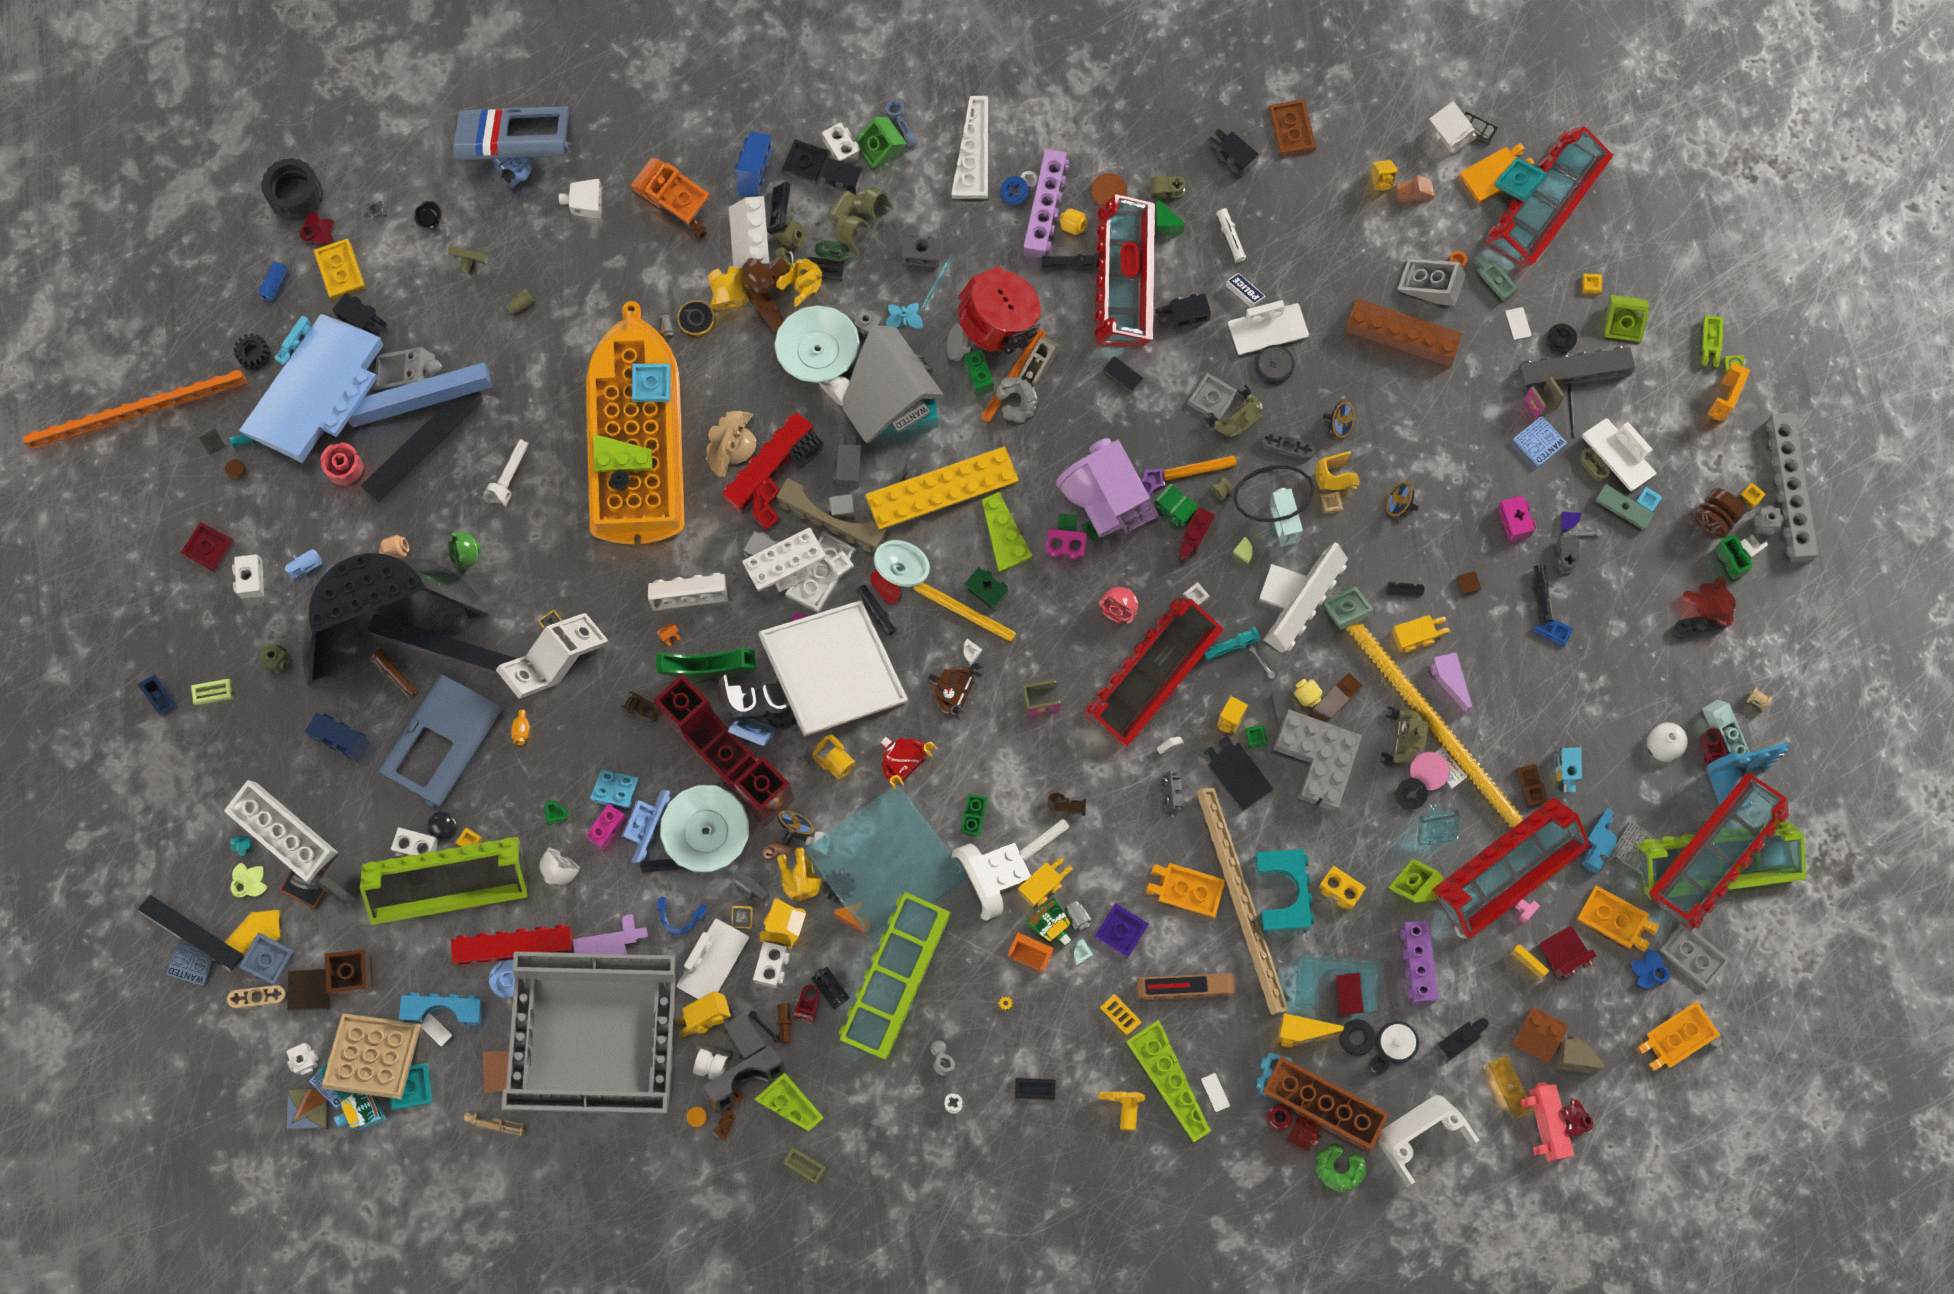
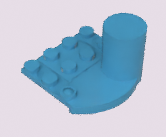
(1726, 771)

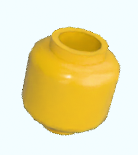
(1073, 221)

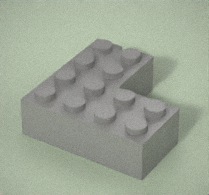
(1327, 750)

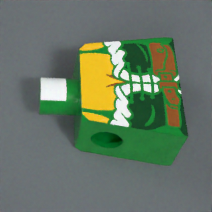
(1050, 924)

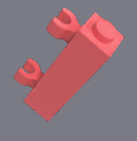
(1550, 1122)

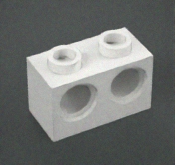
(838, 146)
(416, 841)
(766, 964)

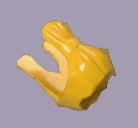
(805, 284)
(802, 881)

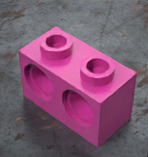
(1066, 537)

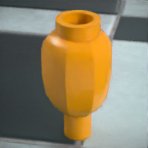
(520, 728)

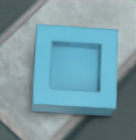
(1649, 499)

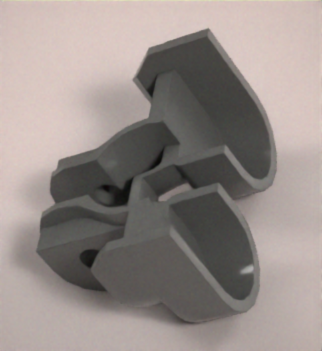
(753, 703)

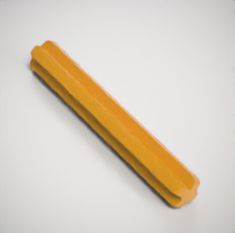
(1199, 468)

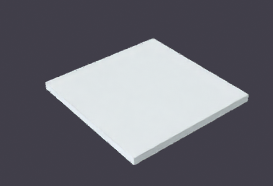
(832, 667)

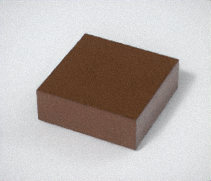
(1468, 583)

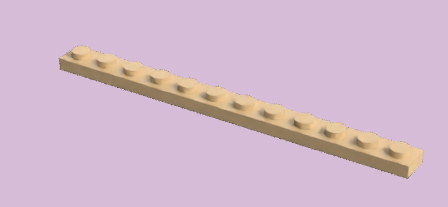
(1242, 900)

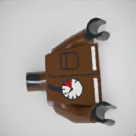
(953, 687)

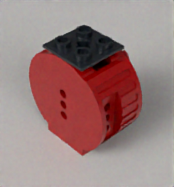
(999, 311)

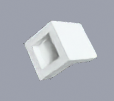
(1752, 546)

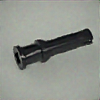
(1079, 261)

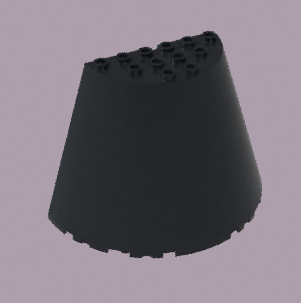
(375, 582)

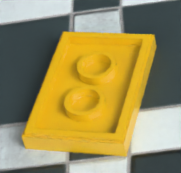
(339, 269)

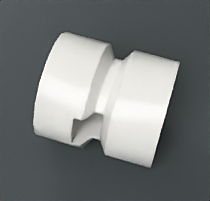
(710, 1065)

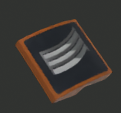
(301, 890)

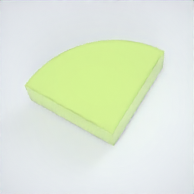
(1244, 550)

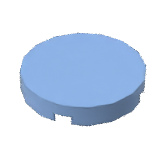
(502, 979)

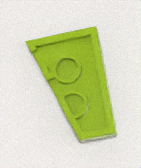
(616, 455)
(789, 1102)

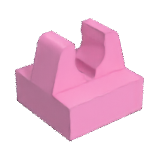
(1526, 910)

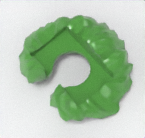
(1336, 1180)

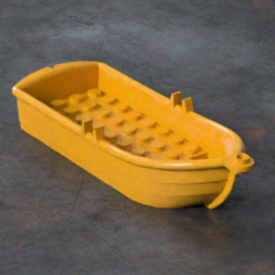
(655, 497)

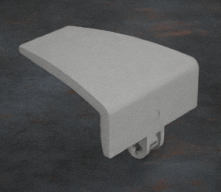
(886, 382)

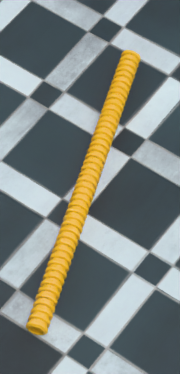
(1435, 724)

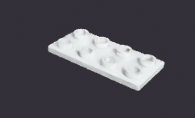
(1268, 326)
(1622, 452)
(785, 561)
(712, 959)

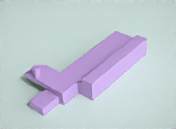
(612, 942)

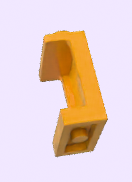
(1734, 378)

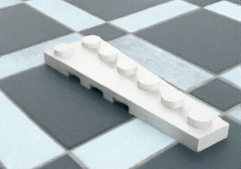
(972, 164)

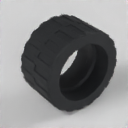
(287, 170)

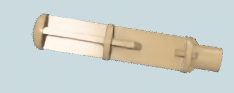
(495, 1123)

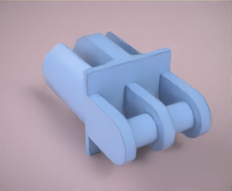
(303, 564)

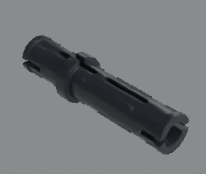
(1543, 593)
(881, 616)

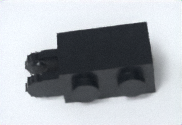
(1234, 151)
(1185, 311)
(353, 312)
(1461, 1039)

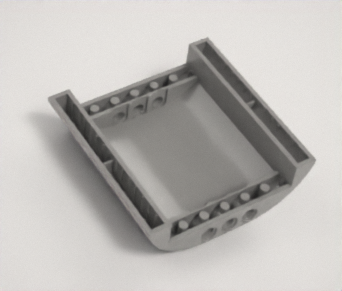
(591, 1033)

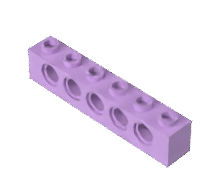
(1051, 160)

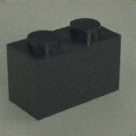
(841, 176)

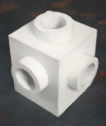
(302, 1059)

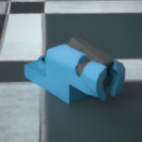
(1601, 843)

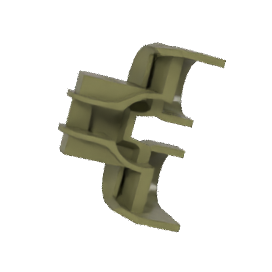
(846, 208)

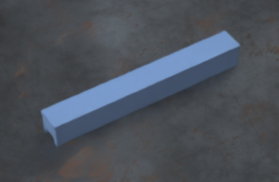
(421, 394)

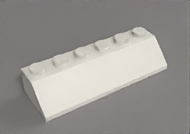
(1306, 598)

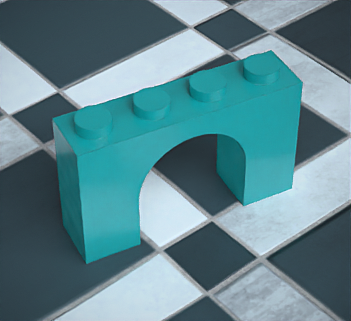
(1293, 865)

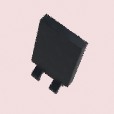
(1237, 774)

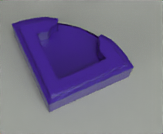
(1569, 520)

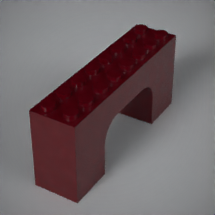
(701, 729)

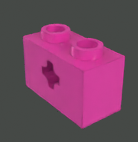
(1515, 527)
(606, 827)

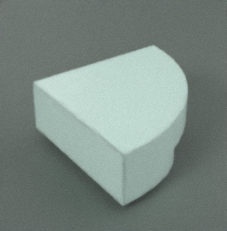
(1081, 953)

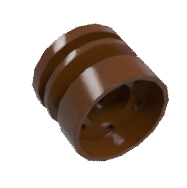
(1719, 513)

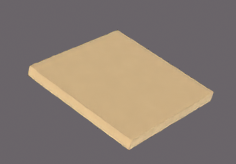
(371, 1056)

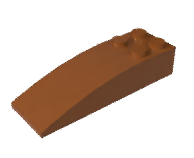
(1326, 1104)

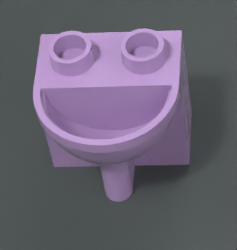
(1108, 489)

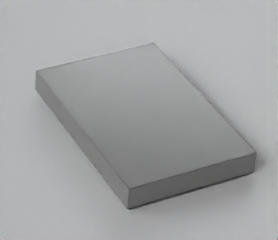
(1694, 956)

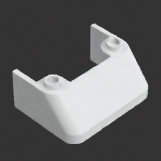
(1395, 1136)

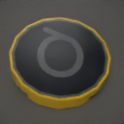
(696, 318)

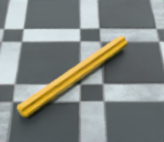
(965, 611)

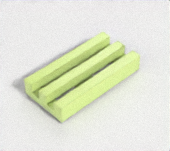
(228, 689)

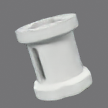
(952, 1110)

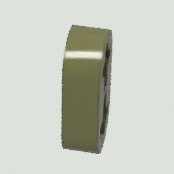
(1594, 464)

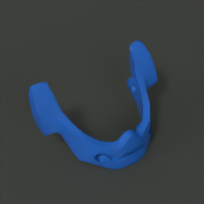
(661, 906)

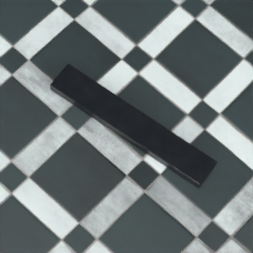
(190, 933)

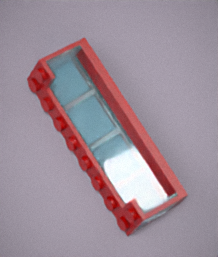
(1571, 171)
(1720, 851)
(1512, 867)

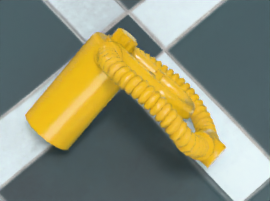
(1129, 1106)

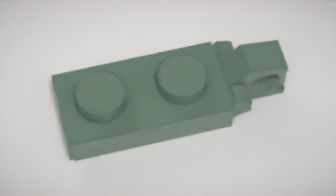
(1495, 277)

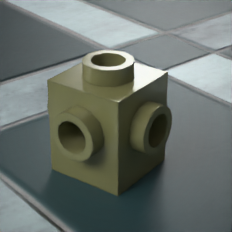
(792, 235)
(274, 658)

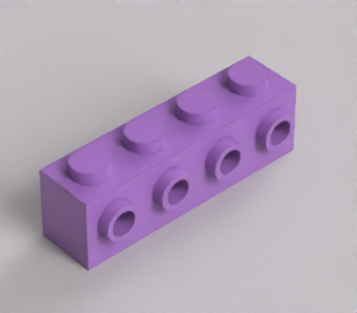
(1420, 962)

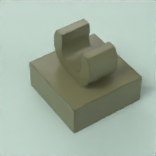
(786, 255)

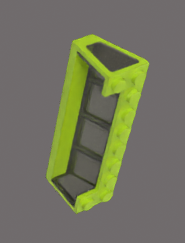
(443, 880)

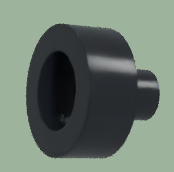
(619, 480)

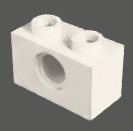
(254, 585)

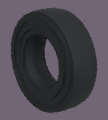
(1368, 1031)

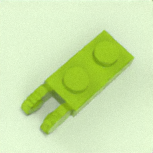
(1712, 339)

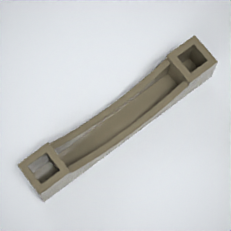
(867, 535)

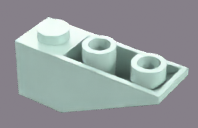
(1721, 717)

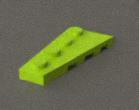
(1005, 536)

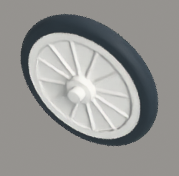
(1398, 1041)

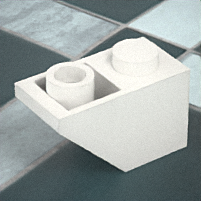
(836, 388)

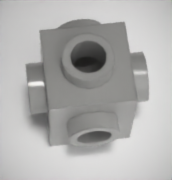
(865, 321)
(1768, 520)

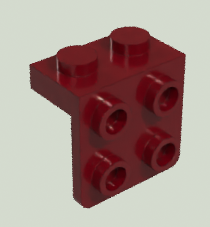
(1566, 952)

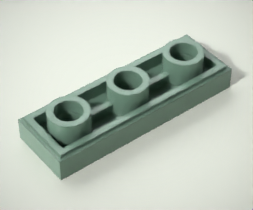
(1635, 512)

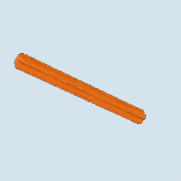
(995, 403)

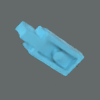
(293, 340)

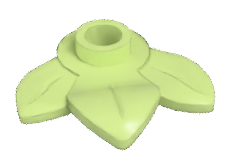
(250, 879)

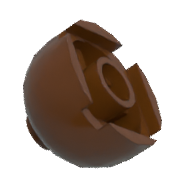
(756, 277)

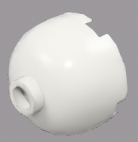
(1667, 741)
(557, 868)

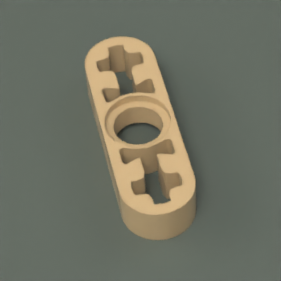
(242, 1004)

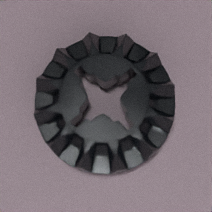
(1563, 330)
(1402, 792)

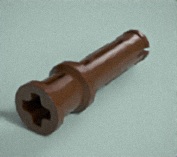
(389, 668)

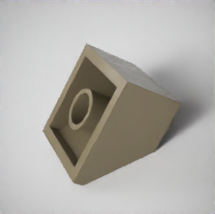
(1577, 1056)

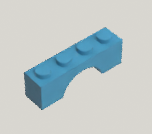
(416, 1007)

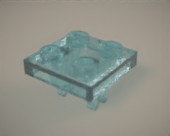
(1438, 826)

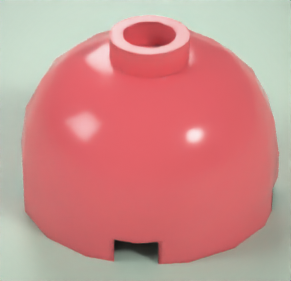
(1119, 604)

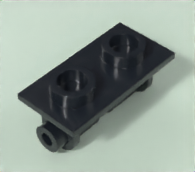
(830, 987)

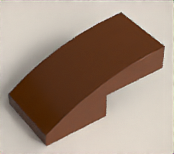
(1531, 784)

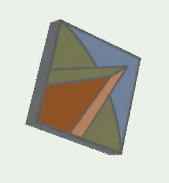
(306, 1109)

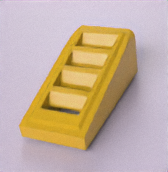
(1126, 1031)

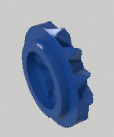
(1014, 182)

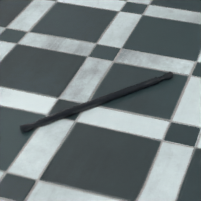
(1571, 407)

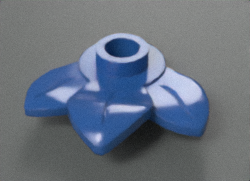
(1647, 970)

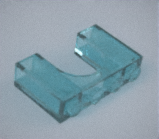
(1311, 969)

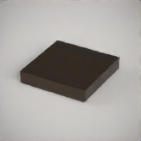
(307, 990)

